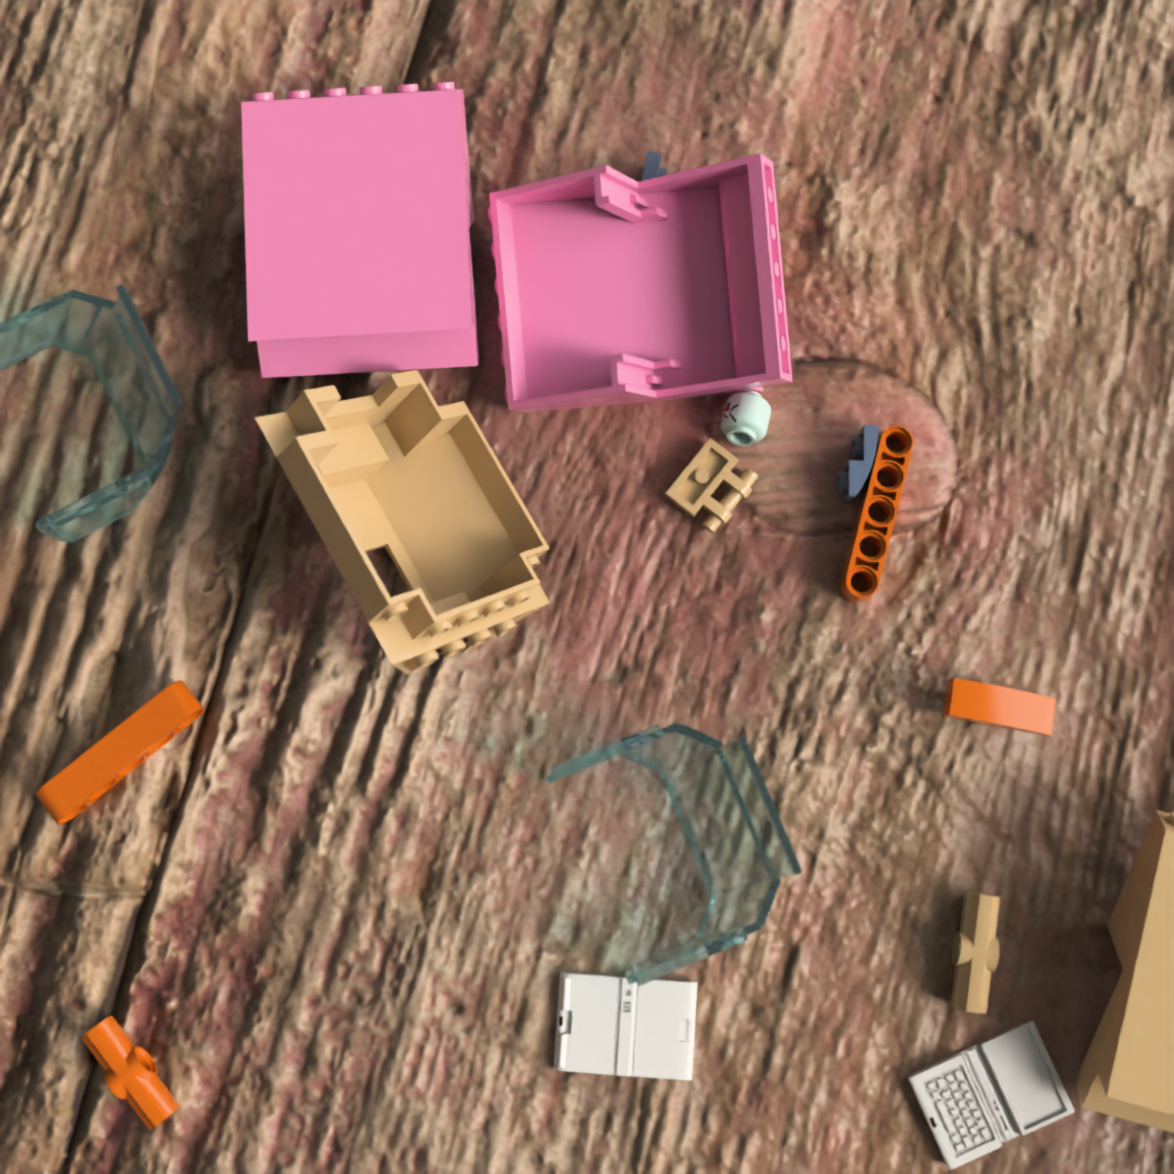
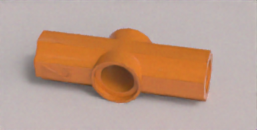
(130, 1072)

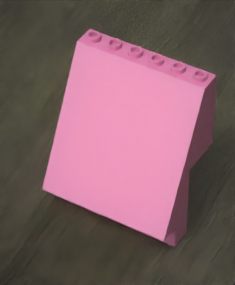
(358, 231)
(640, 286)

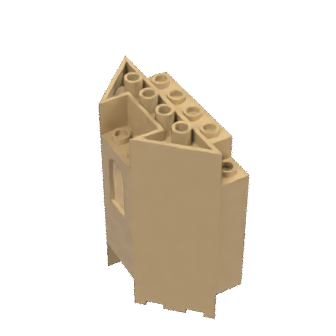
(430, 492)

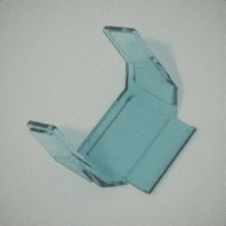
(133, 379)
(726, 824)

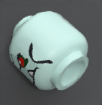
(745, 418)

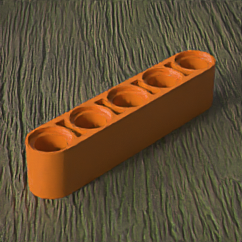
(885, 499)
(119, 752)

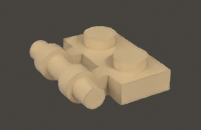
(702, 478)

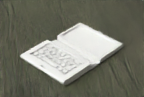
(625, 1026)
(990, 1094)

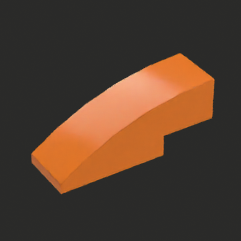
(998, 706)

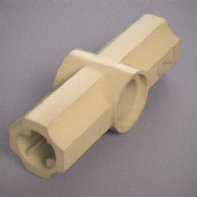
(975, 952)

